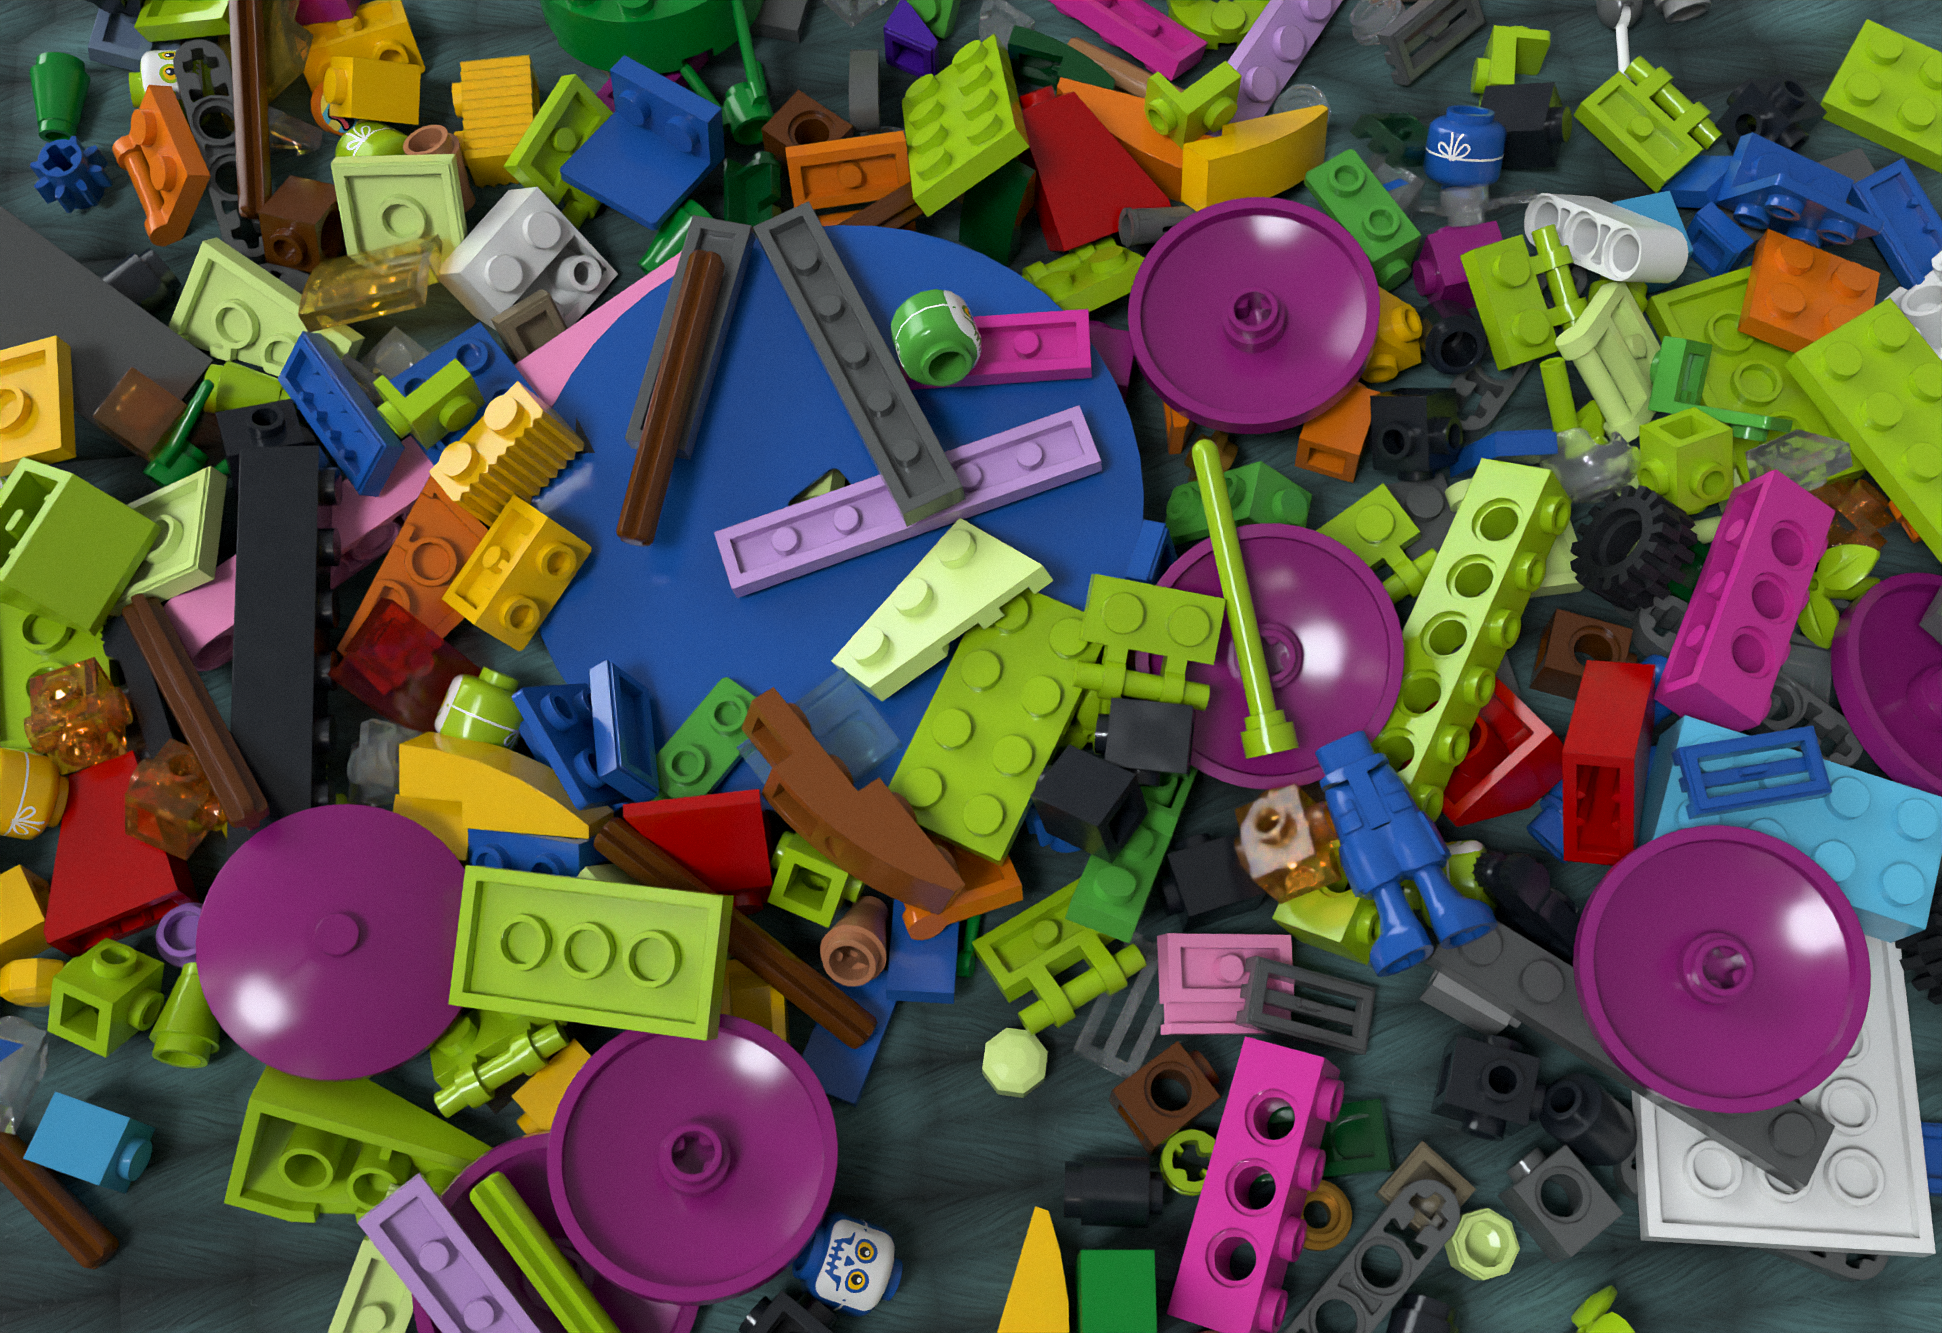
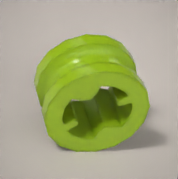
(1177, 1178)

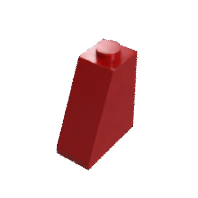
(1080, 171)
(1607, 761)
(102, 876)

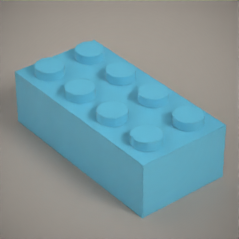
(1867, 834)

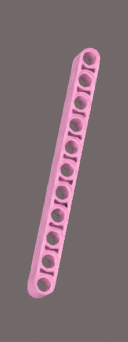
(370, 523)

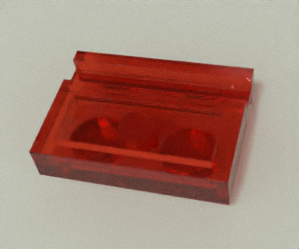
(400, 667)

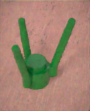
(747, 102)
(177, 456)

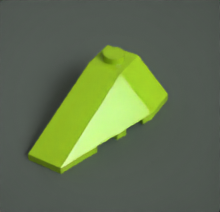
(337, 1148)

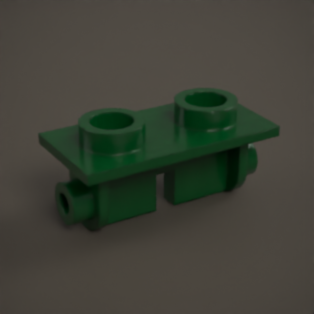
(752, 189)

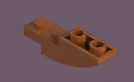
(860, 831)

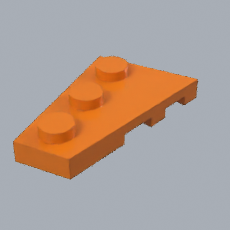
(423, 563)

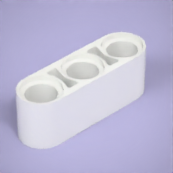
(1610, 238)

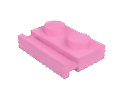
(1205, 976)

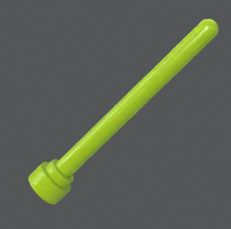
(1266, 726)

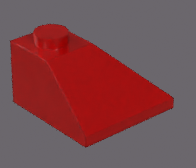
(1507, 764)
(715, 838)

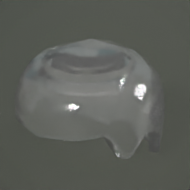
(1590, 469)

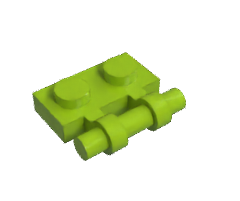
(1640, 131)
(555, 134)
(1087, 275)
(1511, 298)
(1378, 533)
(1151, 621)
(1041, 944)
(488, 1051)

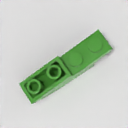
(1115, 894)

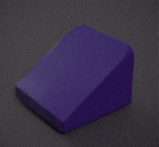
(910, 42)

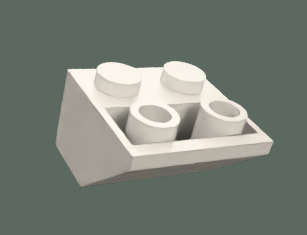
(523, 249)

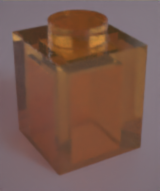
(140, 414)

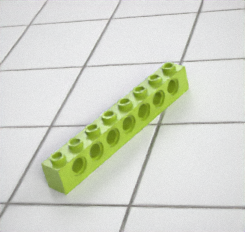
(1447, 614)

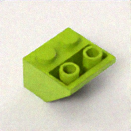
(67, 546)

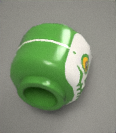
(936, 337)

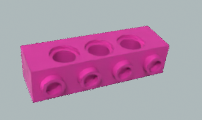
(1746, 604)
(1224, 1219)

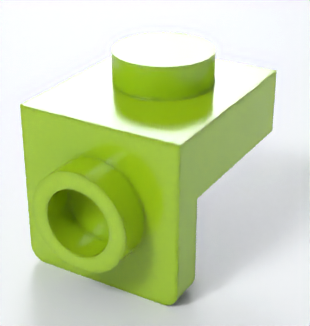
(1509, 53)
(1195, 110)
(435, 408)

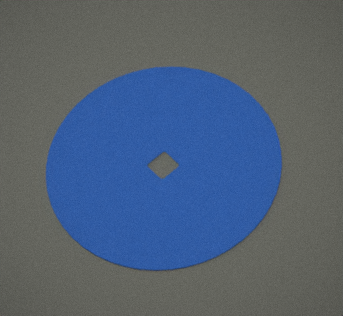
(761, 443)

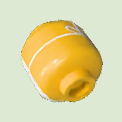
(30, 794)

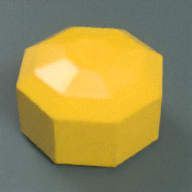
(29, 981)

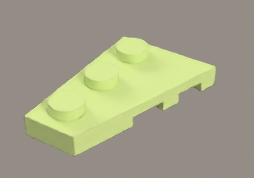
(245, 312)
(940, 599)

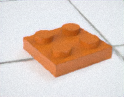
(1802, 292)

